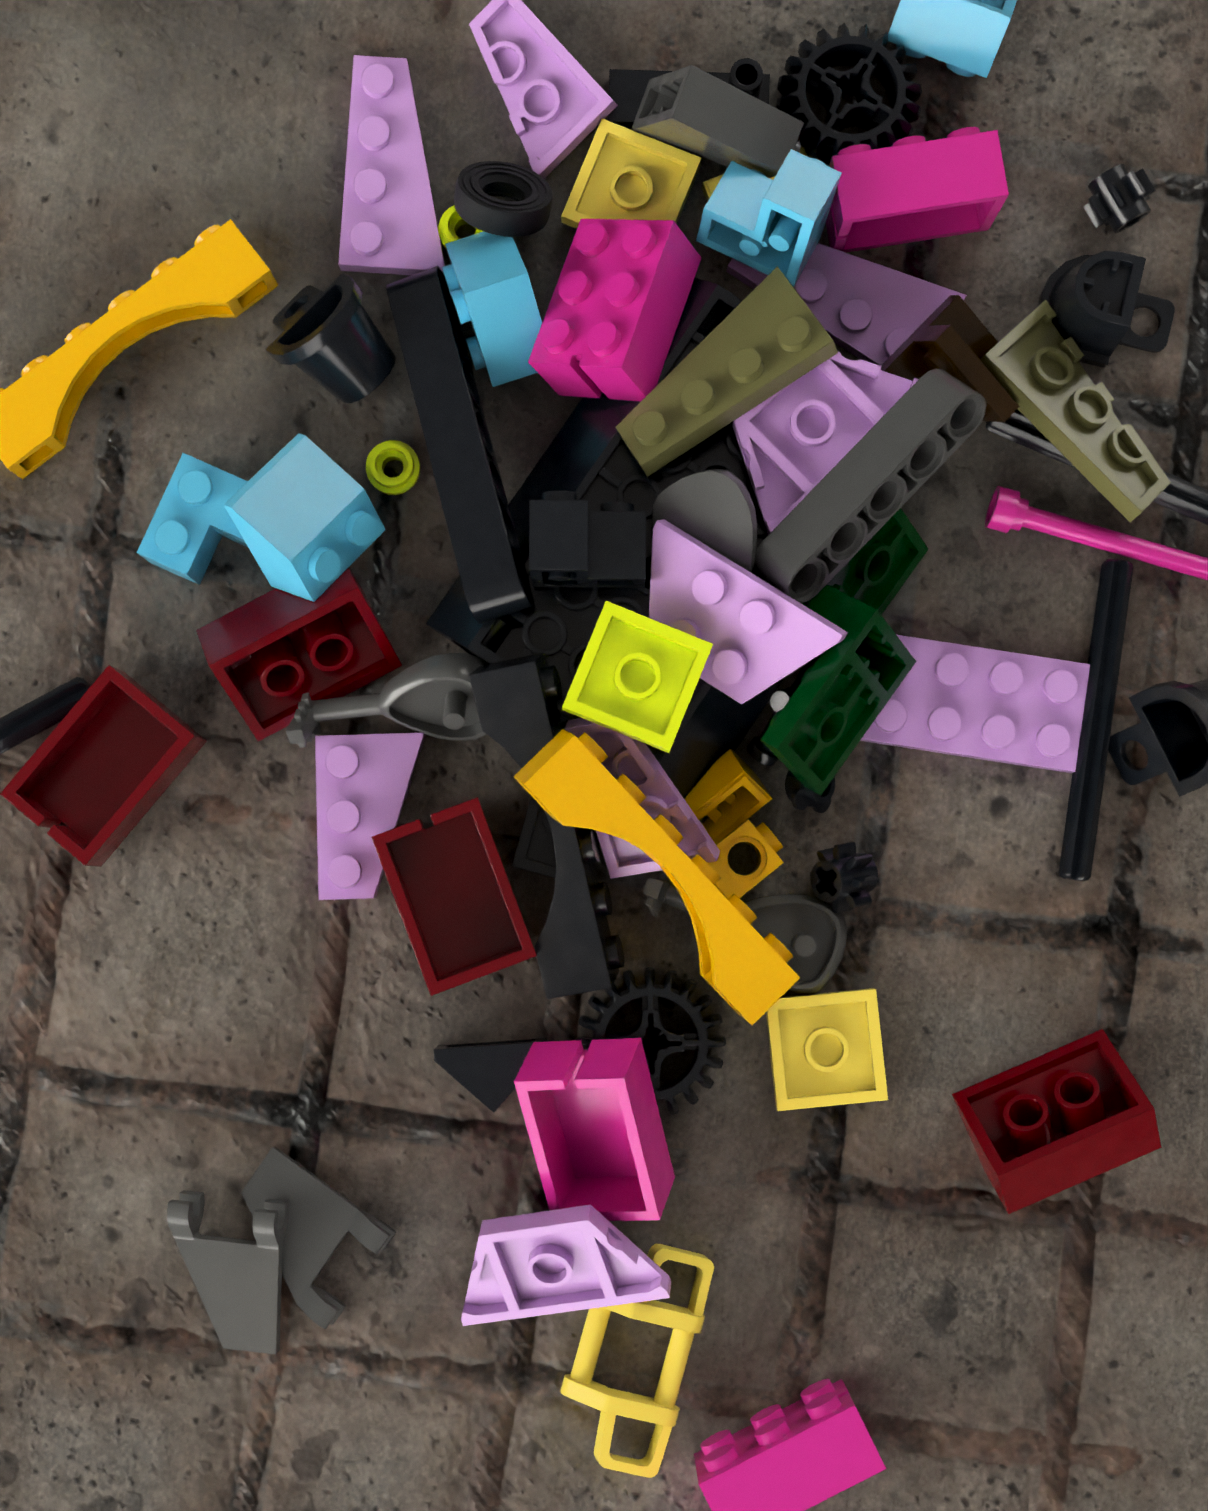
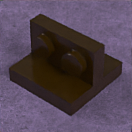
(954, 342)

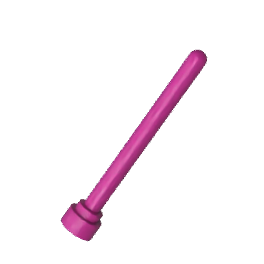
(1011, 512)

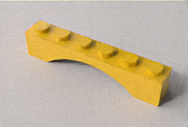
(212, 279)
(733, 956)

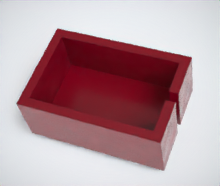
(103, 767)
(454, 896)

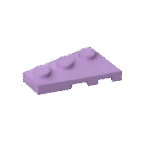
(357, 797)
(662, 798)

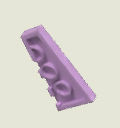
(387, 189)
(859, 301)

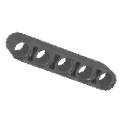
(869, 485)

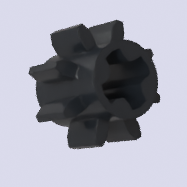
(1119, 198)
(844, 877)

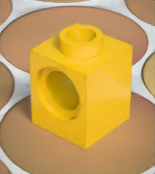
(766, 847)

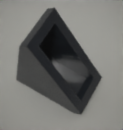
(485, 1067)

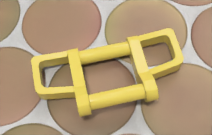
(612, 1402)

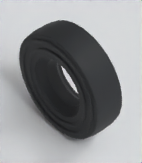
(499, 217)

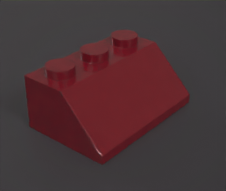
(296, 646)
(1058, 1120)

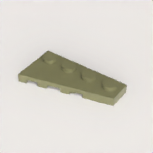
(736, 367)
(1074, 413)

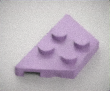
(810, 427)
(752, 625)
(556, 1266)

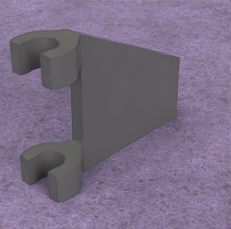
(314, 1229)
(235, 1276)

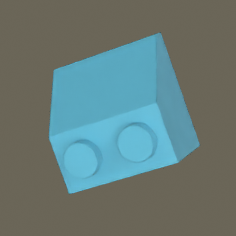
(953, 31)
(304, 519)

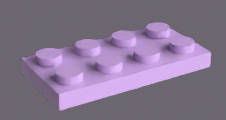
(986, 706)

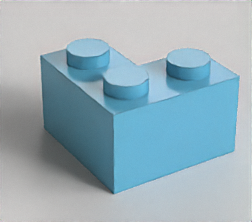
(767, 219)
(498, 298)
(191, 519)

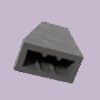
(716, 121)

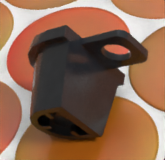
(1097, 302)
(333, 340)
(1171, 732)

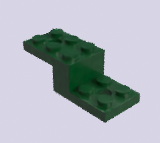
(858, 675)

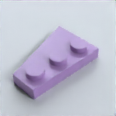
(542, 84)

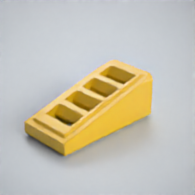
(727, 795)

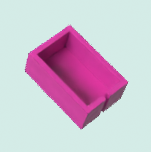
(916, 190)
(615, 308)
(596, 1127)
(789, 1454)

